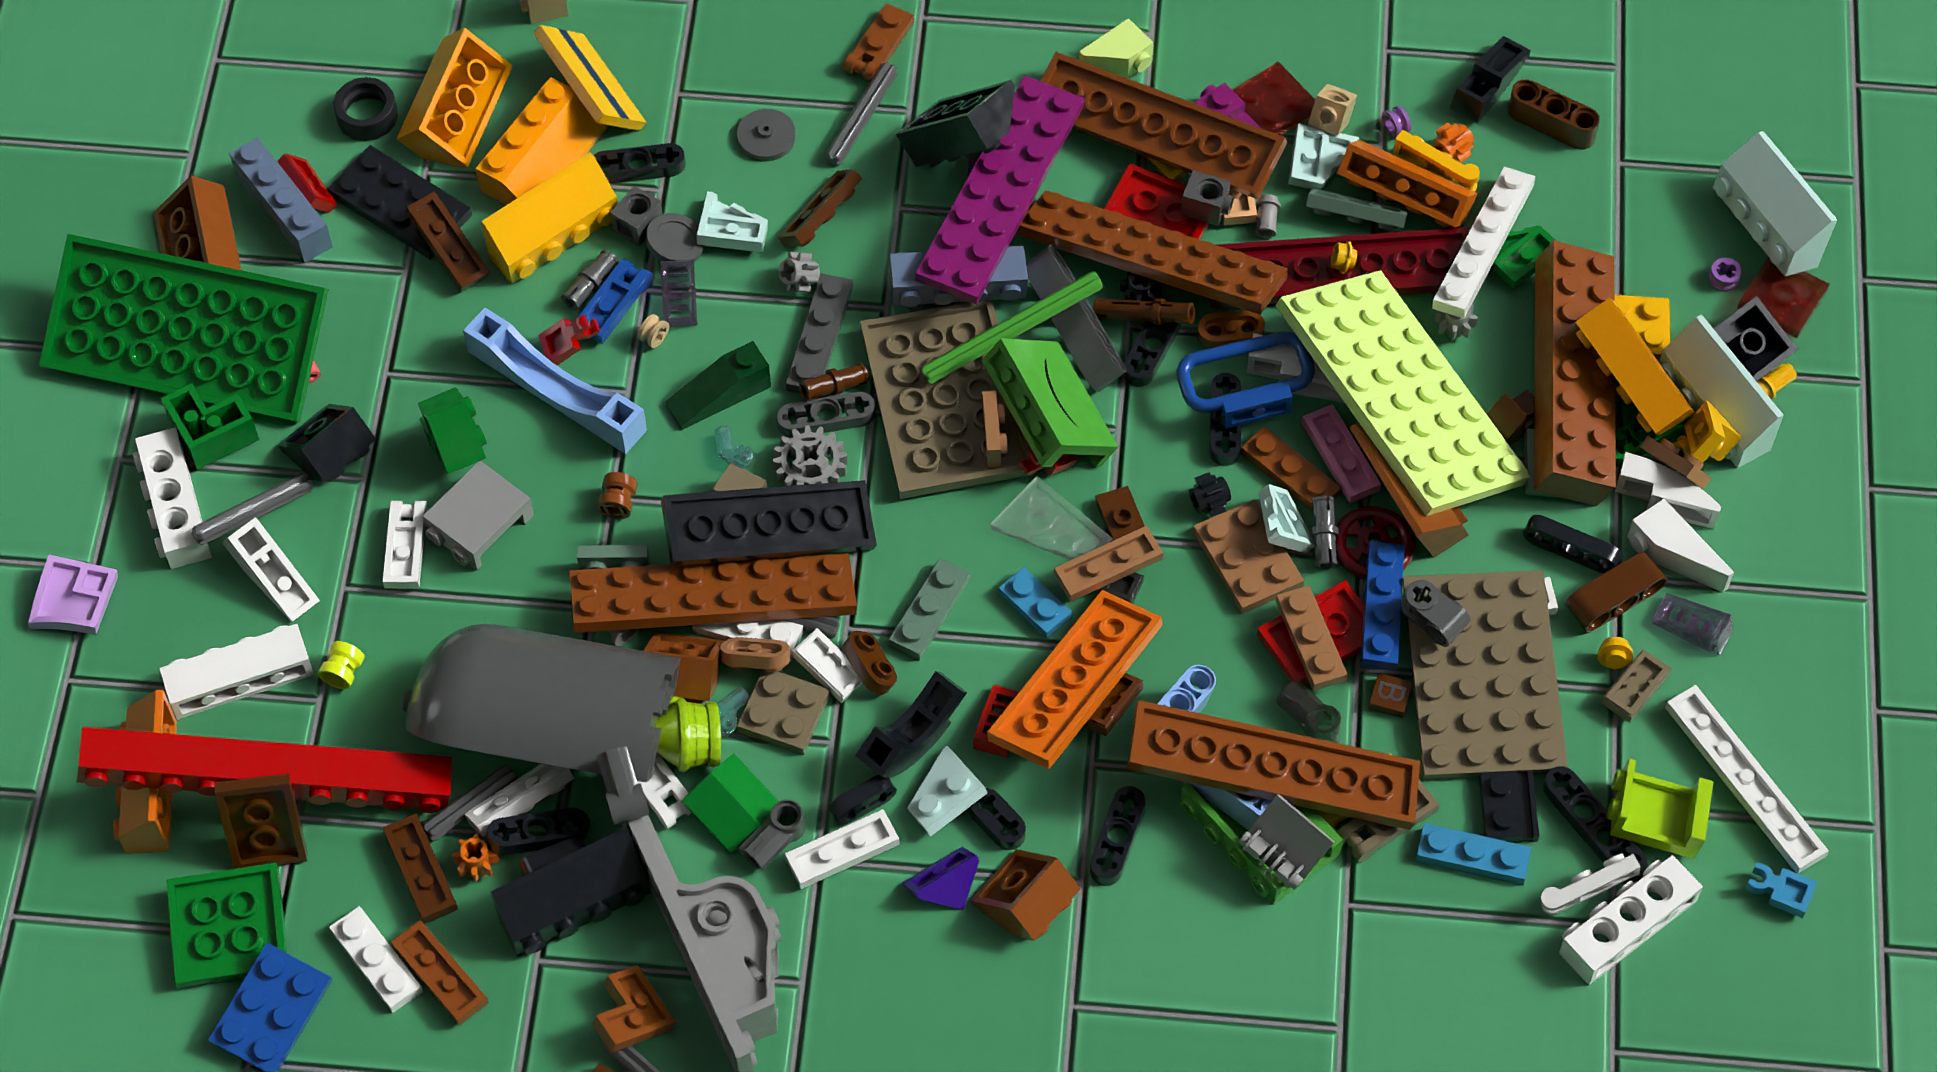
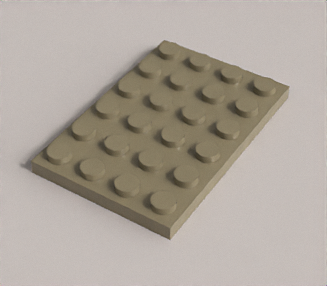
(937, 426)
(1495, 688)

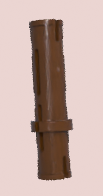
(1151, 311)

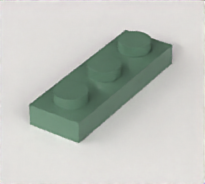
(1356, 209)
(929, 609)

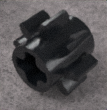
(1139, 288)
(1210, 494)

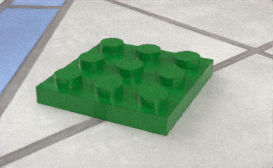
(224, 922)

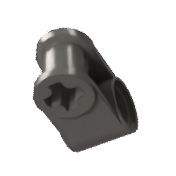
(1436, 615)

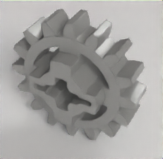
(810, 458)

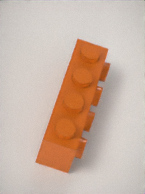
(1407, 184)

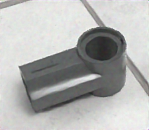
(624, 794)
(773, 837)

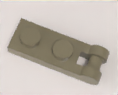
(1381, 833)

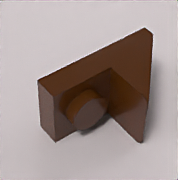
(1513, 415)

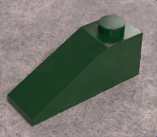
(721, 385)

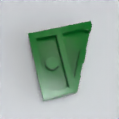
(1518, 254)

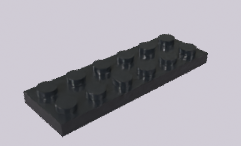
(768, 522)

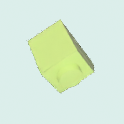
(1120, 50)

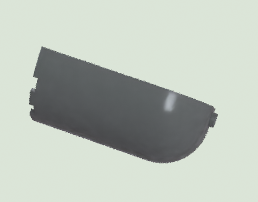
(541, 697)

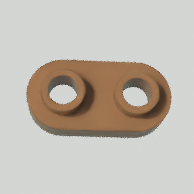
(755, 653)

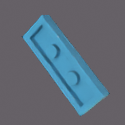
(1473, 854)

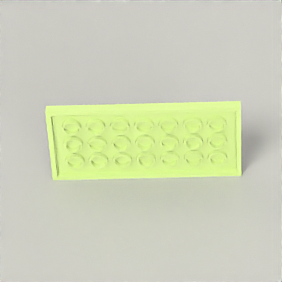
(1403, 392)

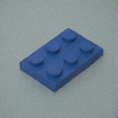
(270, 1009)

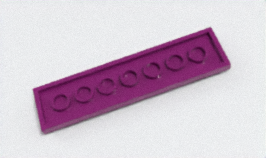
(999, 192)

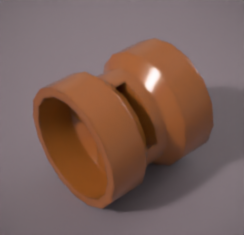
(617, 495)

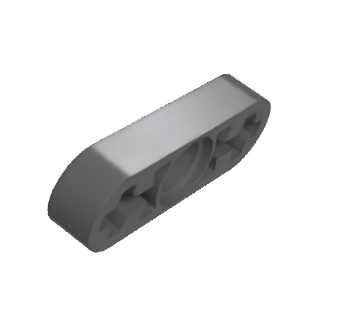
(851, 420)

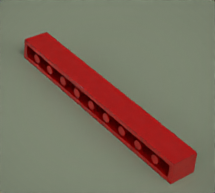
(316, 772)

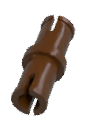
(833, 382)

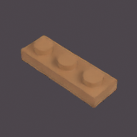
(1108, 563)
(1311, 638)

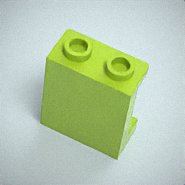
(1659, 811)

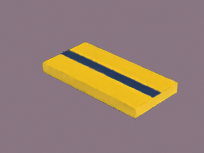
(589, 78)

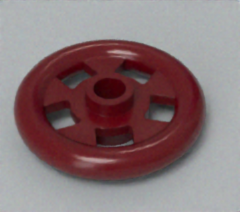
(1382, 518)

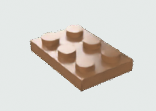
(1244, 557)

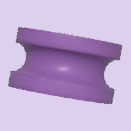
(1396, 121)
(1722, 282)

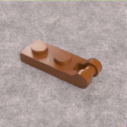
(879, 41)

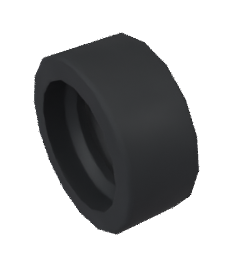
(362, 89)

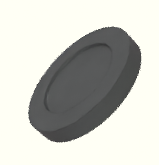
(766, 135)
(673, 238)

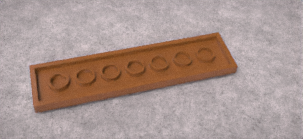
(1167, 126)
(1153, 252)
(712, 592)
(1274, 762)

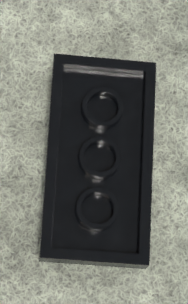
(382, 190)

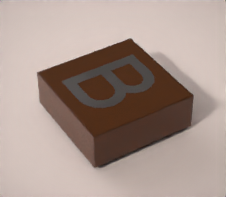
(1390, 695)

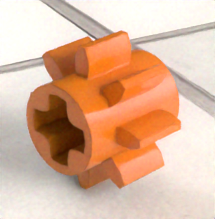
(1455, 141)
(474, 858)

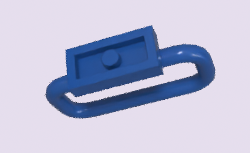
(1252, 403)

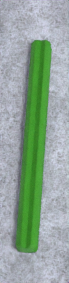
(1012, 327)

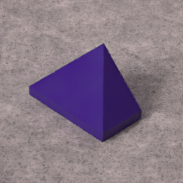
(946, 880)

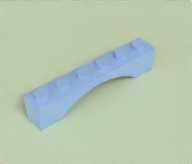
(597, 410)

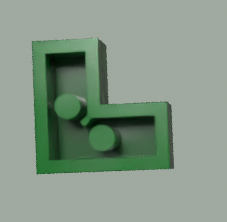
(452, 430)
(209, 431)

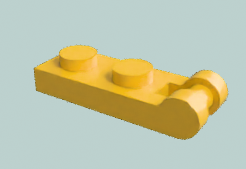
(1416, 151)

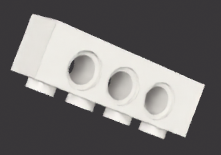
(161, 452)
(1595, 958)

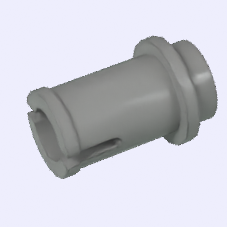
(1267, 209)

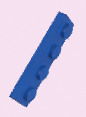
(1382, 605)

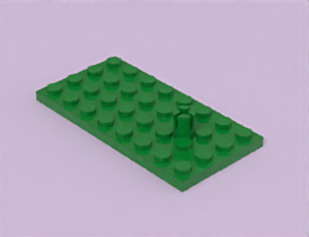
(183, 322)

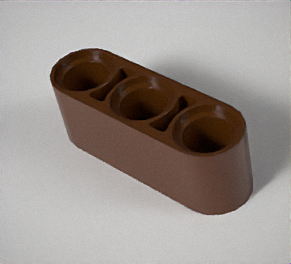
(1553, 114)
(1616, 592)

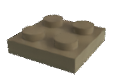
(783, 711)

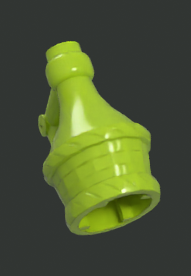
(690, 734)

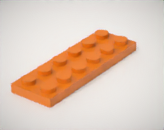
(1074, 679)

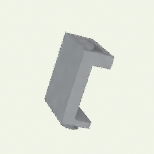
(476, 514)

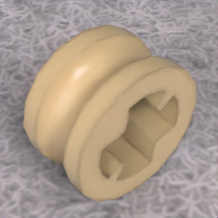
(653, 331)

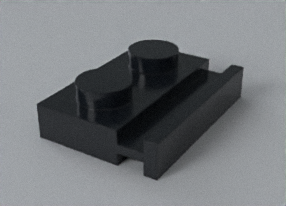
(1509, 806)

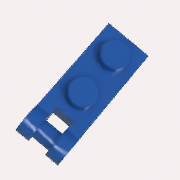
(616, 297)

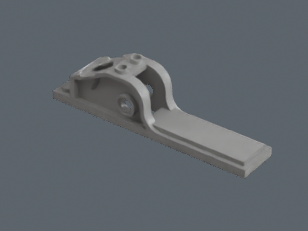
(724, 942)

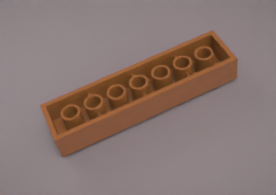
(1571, 391)

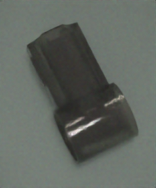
(1310, 712)

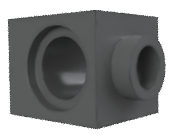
(1206, 186)
(634, 226)

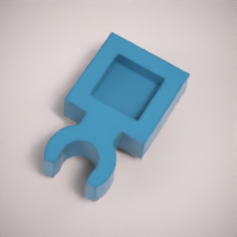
(1787, 891)

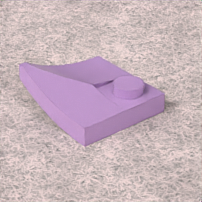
(72, 595)

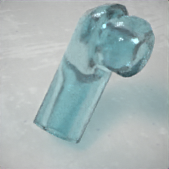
(728, 451)
(728, 709)

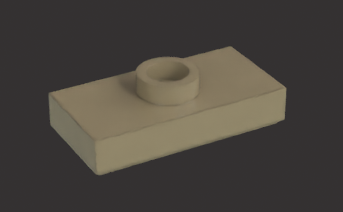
(1636, 685)

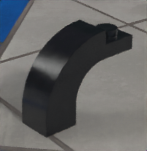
(907, 740)

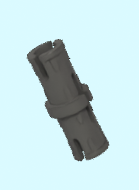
(590, 279)
(1324, 532)

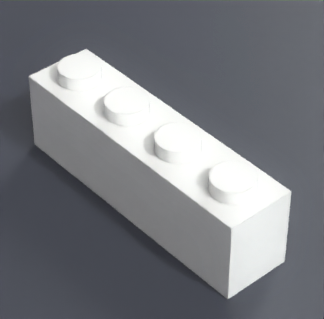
(236, 671)

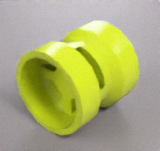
(341, 664)

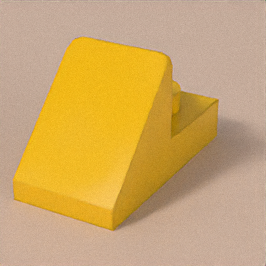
(1710, 434)

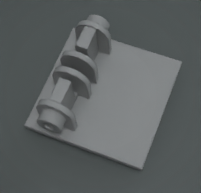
(1286, 842)

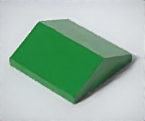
(730, 803)

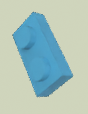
(1035, 603)

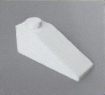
(1678, 547)
(270, 569)

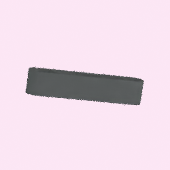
(1077, 323)

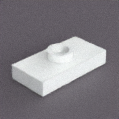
(827, 665)

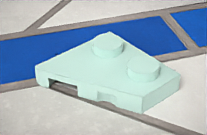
(1316, 156)
(730, 226)
(1283, 521)
(945, 792)

